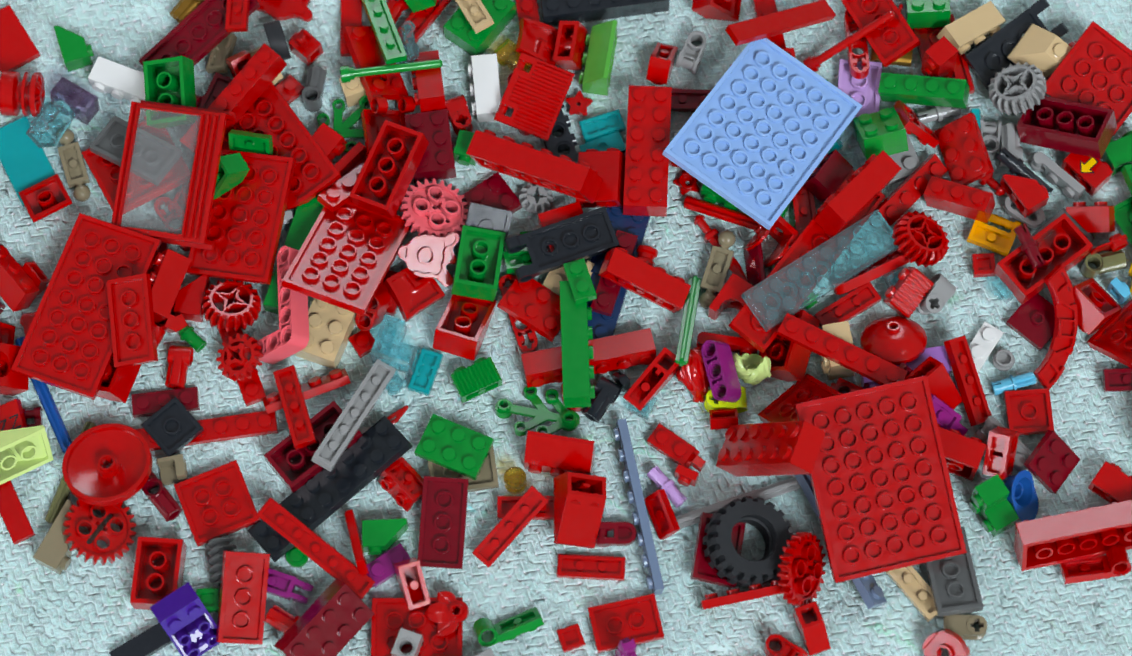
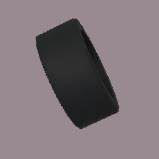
(277, 39)

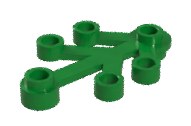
(344, 128)
(540, 414)

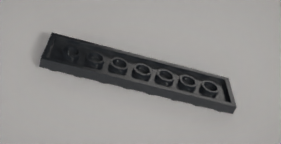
(331, 490)

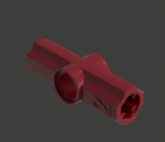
(162, 499)

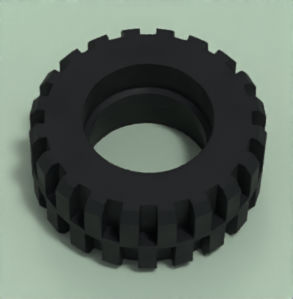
(721, 549)

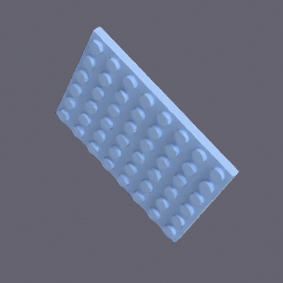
(762, 131)

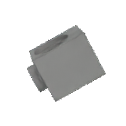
(407, 637)

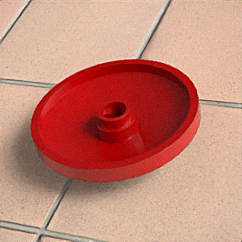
(107, 464)

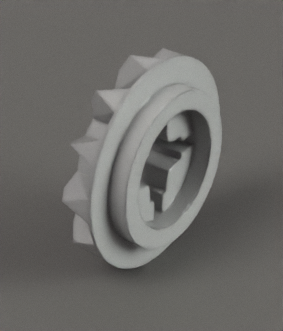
(529, 202)

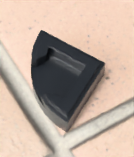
(621, 380)

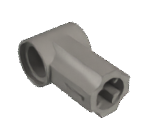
(1011, 140)

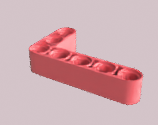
(293, 316)

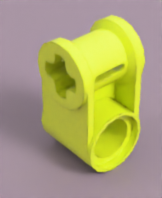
(741, 404)

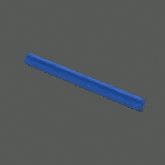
(50, 409)

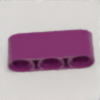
(721, 371)

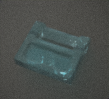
(409, 42)

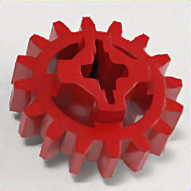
(231, 363)

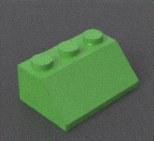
(599, 58)

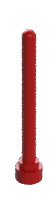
(815, 62)

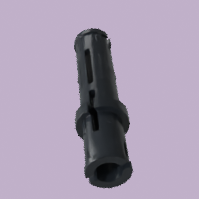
(1016, 166)

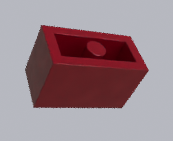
(828, 175)

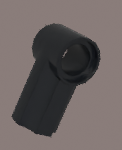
(605, 394)

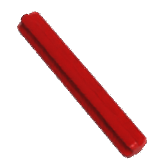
(719, 212)

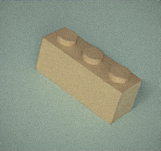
(973, 27)

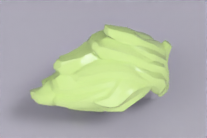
(752, 367)

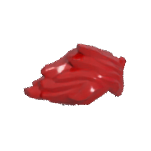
(694, 375)

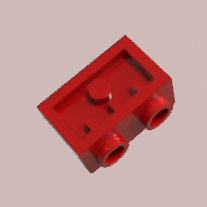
(402, 483)

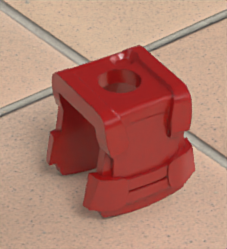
(784, 239)

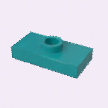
(602, 125)
(611, 140)
(425, 372)

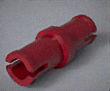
(1029, 246)

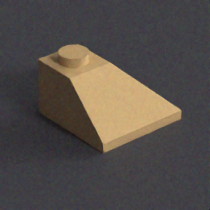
(1041, 49)

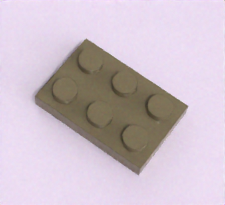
(486, 479)

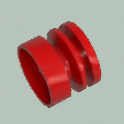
(21, 93)

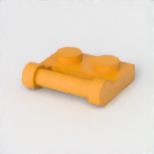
(992, 237)

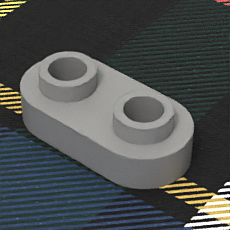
(1016, 214)

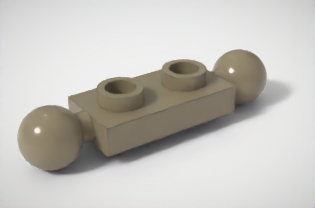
(74, 166)
(717, 268)

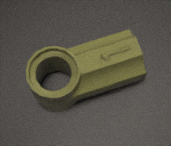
(1104, 263)

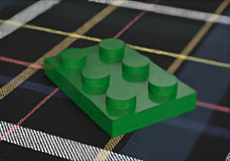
(454, 447)

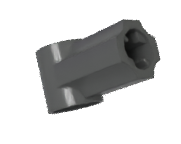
(314, 88)

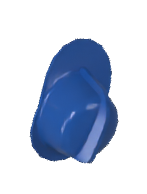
(1022, 495)

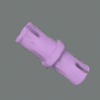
(665, 483)

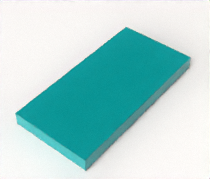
(21, 157)

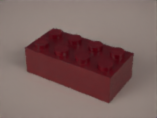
(1068, 127)
(295, 466)
(326, 624)

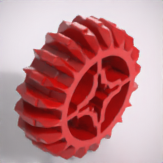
(920, 238)
(231, 310)

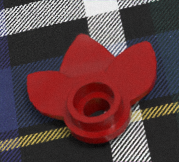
(1116, 243)
(444, 613)

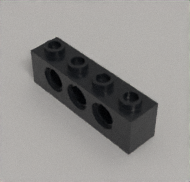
(564, 142)

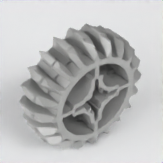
(1016, 84)

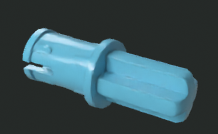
(1013, 383)

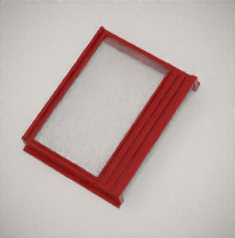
(170, 172)

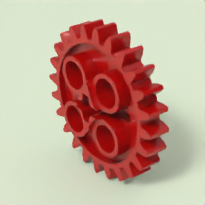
(115, 541)
(801, 569)

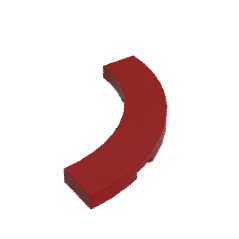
(1064, 330)

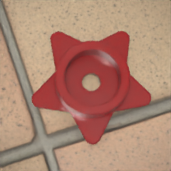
(574, 108)
(685, 188)

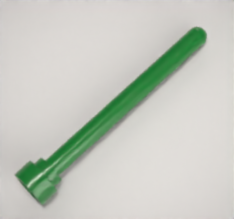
(348, 73)

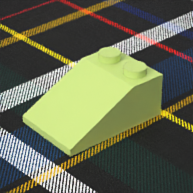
(23, 451)

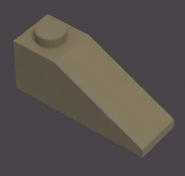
(53, 550)

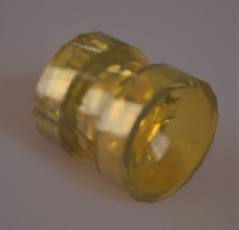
(515, 475)

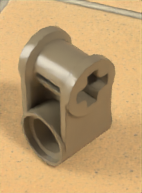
(964, 625)

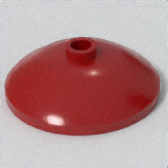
(894, 339)

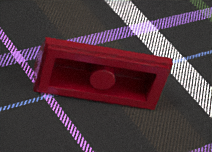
(754, 265)

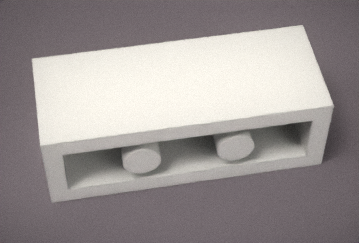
(117, 80)
(485, 86)

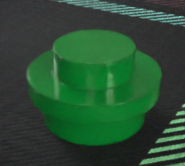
(296, 558)

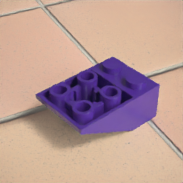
(186, 621)

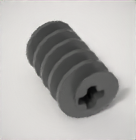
(216, 552)

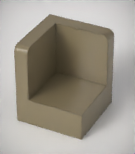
(172, 469)

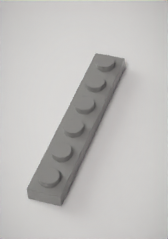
(353, 415)

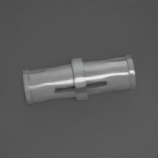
(937, 114)

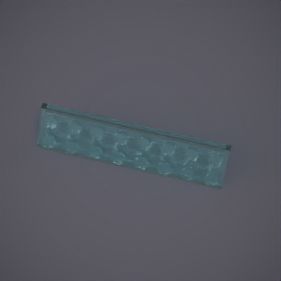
(820, 270)

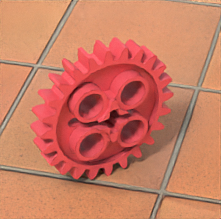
(434, 209)

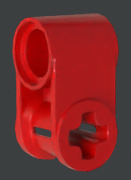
(459, 114)
(787, 647)

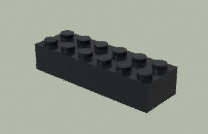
(595, 10)

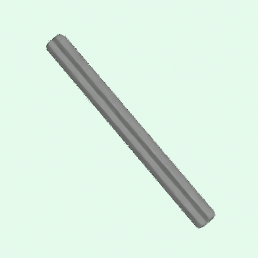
(765, 492)

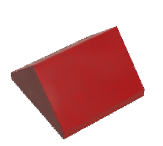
(45, 198)

